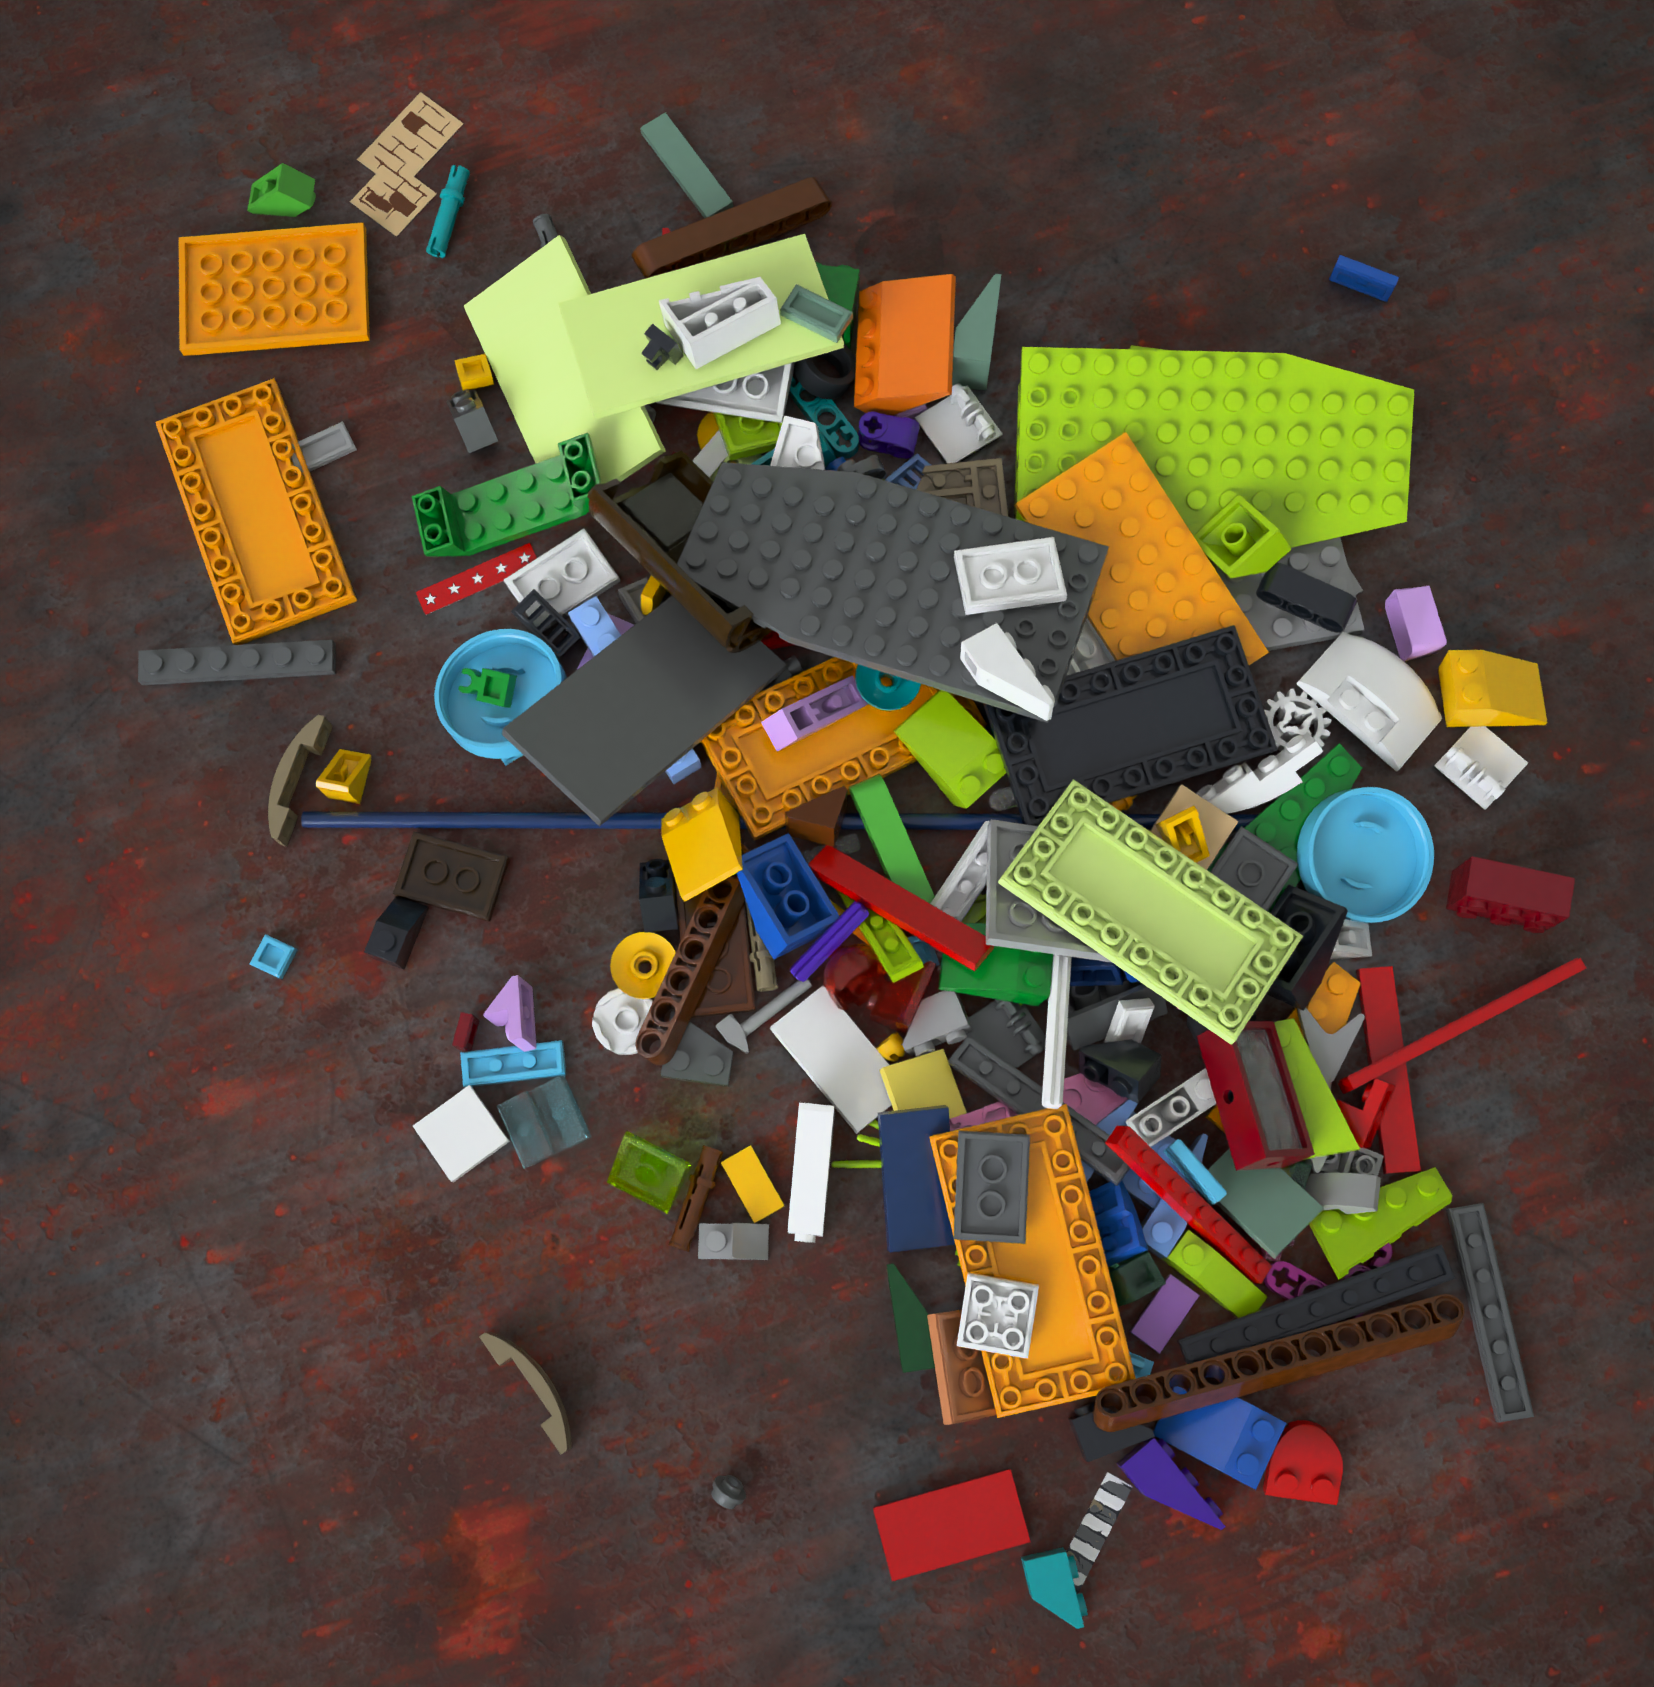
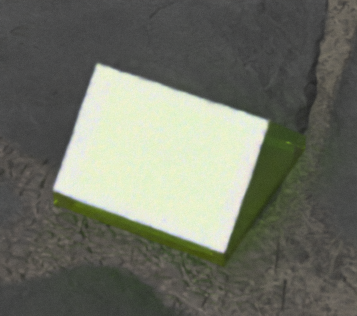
(648, 1172)

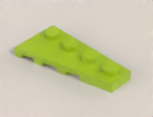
(1320, 1111)
(1402, 1204)

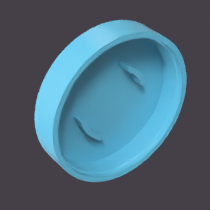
(478, 724)
(1366, 853)

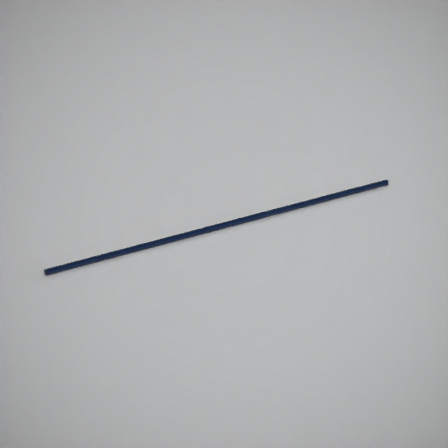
(638, 820)

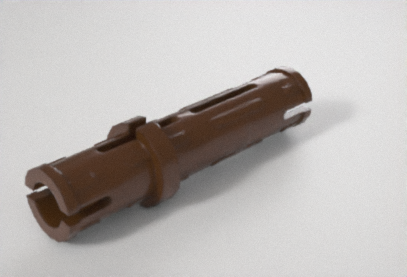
(696, 1198)

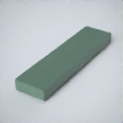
(686, 166)

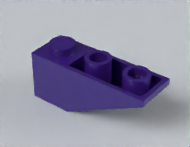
(1159, 1478)

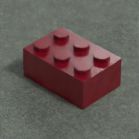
(1510, 894)

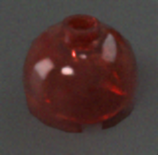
(853, 975)

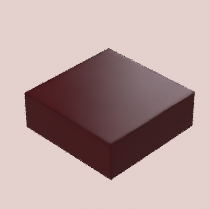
(465, 1032)

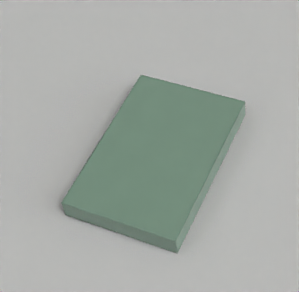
(1265, 1203)

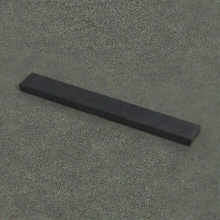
(1322, 1305)

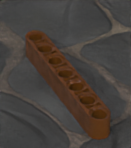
(734, 228)
(696, 970)

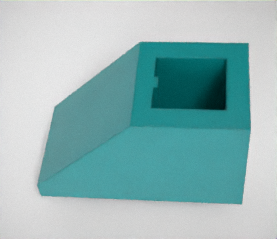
(1052, 1585)

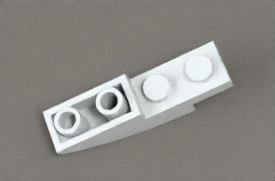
(1274, 776)

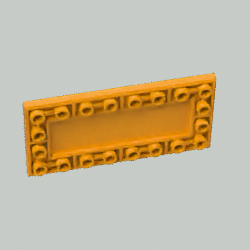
(255, 512)
(842, 754)
(1077, 1322)

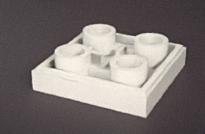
(461, 1133)
(997, 1315)

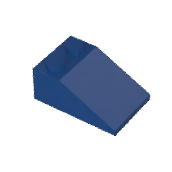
(784, 896)
(1225, 1436)

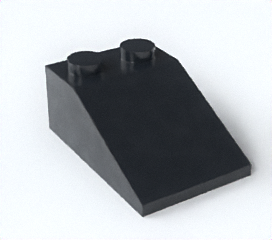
(1320, 925)

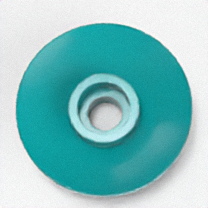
(884, 697)

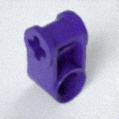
(891, 436)

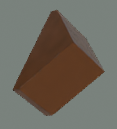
(819, 818)

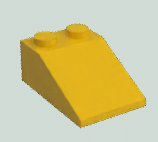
(1490, 690)
(702, 842)

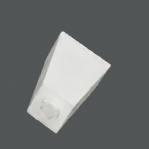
(811, 1171)

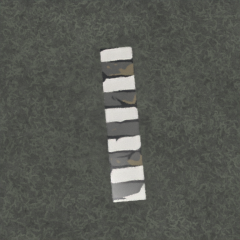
(1097, 1525)

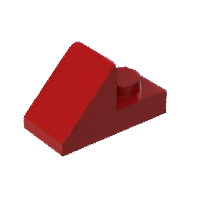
(1366, 1121)

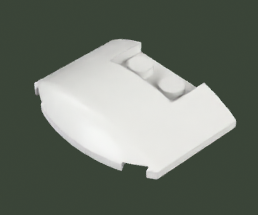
(1373, 697)

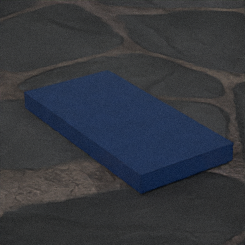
(911, 1184)

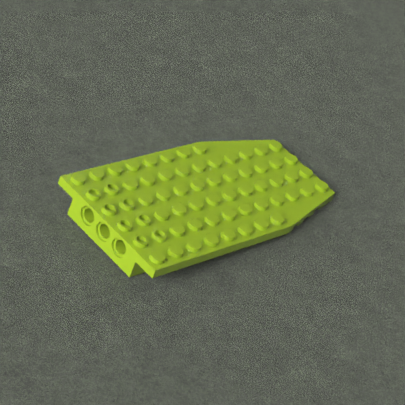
(1289, 434)

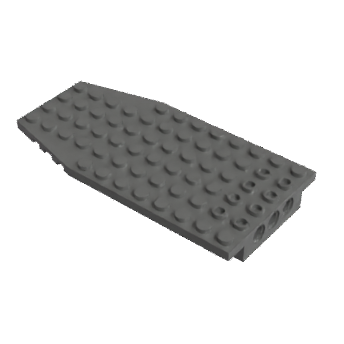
(874, 573)

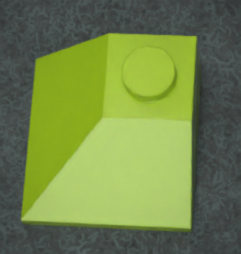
(1242, 540)

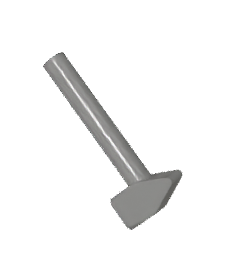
(736, 1033)

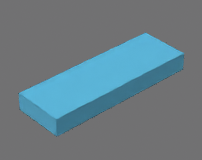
(512, 1064)

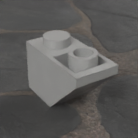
(935, 1022)

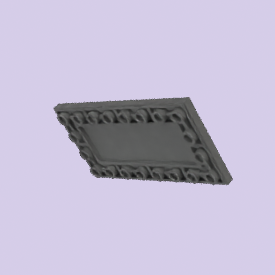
(638, 708)

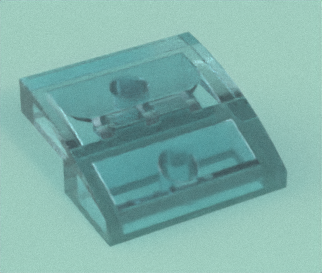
(543, 1121)

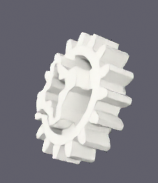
(1288, 712)

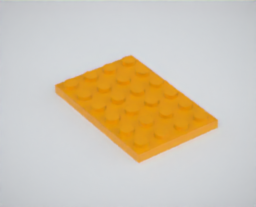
(273, 289)

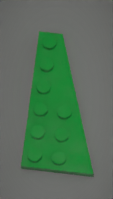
(1285, 816)

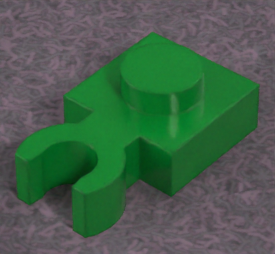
(491, 686)

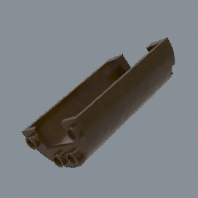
(730, 628)

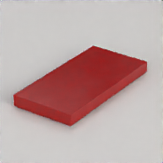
(951, 1524)

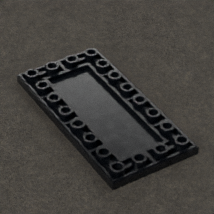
(1137, 725)

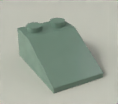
(975, 339)

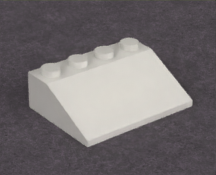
(752, 396)

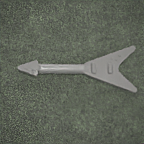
(1328, 1052)

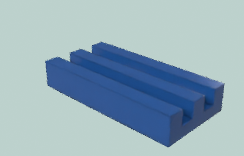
(1363, 278)

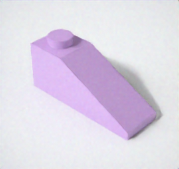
(813, 713)

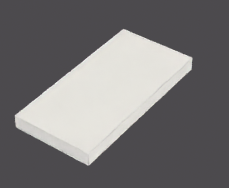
(836, 1058)

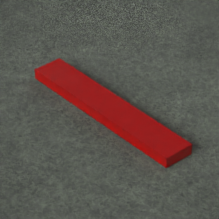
(901, 907)
(1382, 1038)

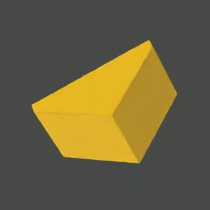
(345, 776)
(1185, 834)

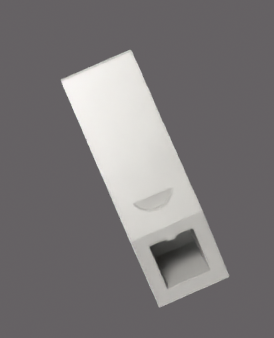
(997, 666)
(1173, 1109)

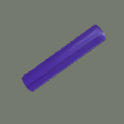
(829, 941)

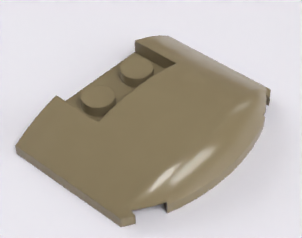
(969, 482)

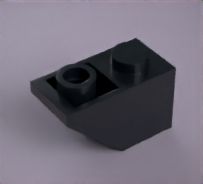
(658, 896)
(1122, 1067)

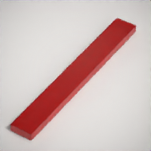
(1461, 1025)

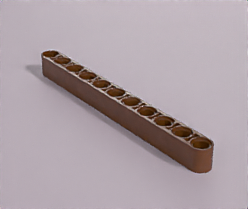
(1269, 1374)

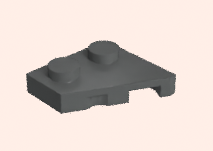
(699, 1059)

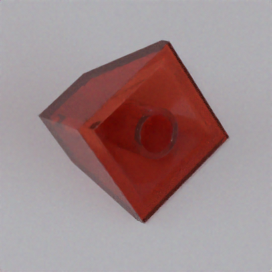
(899, 1001)

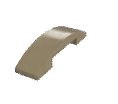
(310, 739)
(557, 1426)

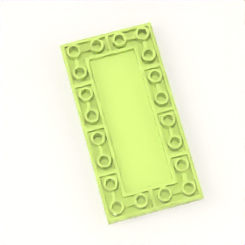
(611, 325)
(538, 371)
(1151, 911)

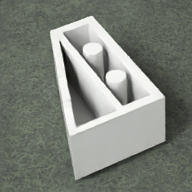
(720, 320)

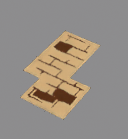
(397, 156)

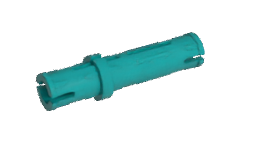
(451, 200)

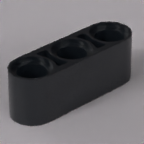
(1306, 597)

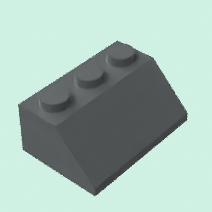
(1094, 1007)

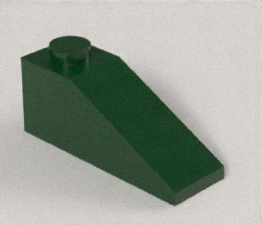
(910, 1324)

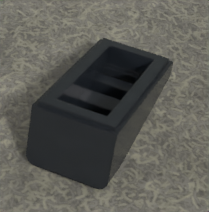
(566, 643)

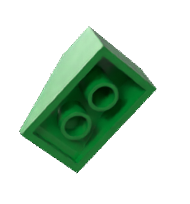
(1003, 975)

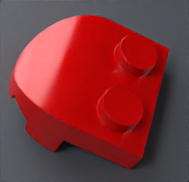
(1305, 1465)

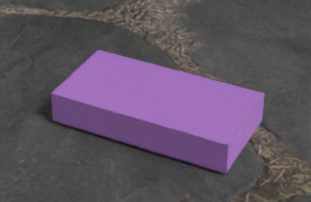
(1164, 1313)

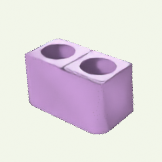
(1415, 622)

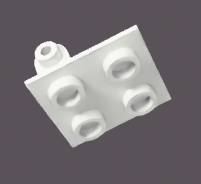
(958, 425)
(1481, 765)

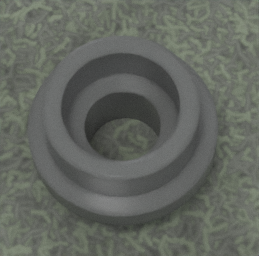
(728, 1491)

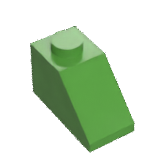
(282, 193)

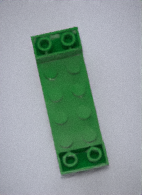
(509, 504)

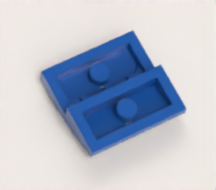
(1117, 1223)

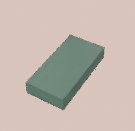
(816, 313)

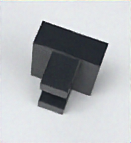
(660, 348)

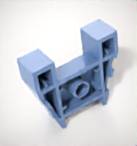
(1161, 1224)

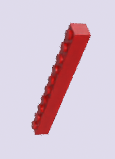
(1188, 1203)

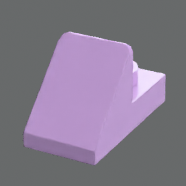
(516, 1011)

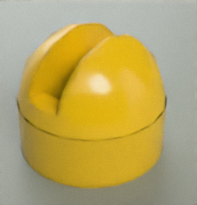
(892, 1047)

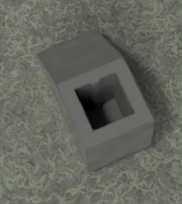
(471, 420)

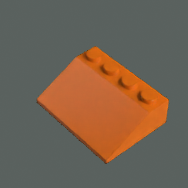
(904, 343)

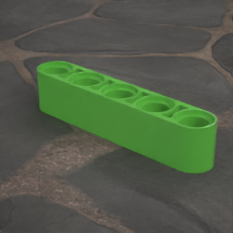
(889, 836)

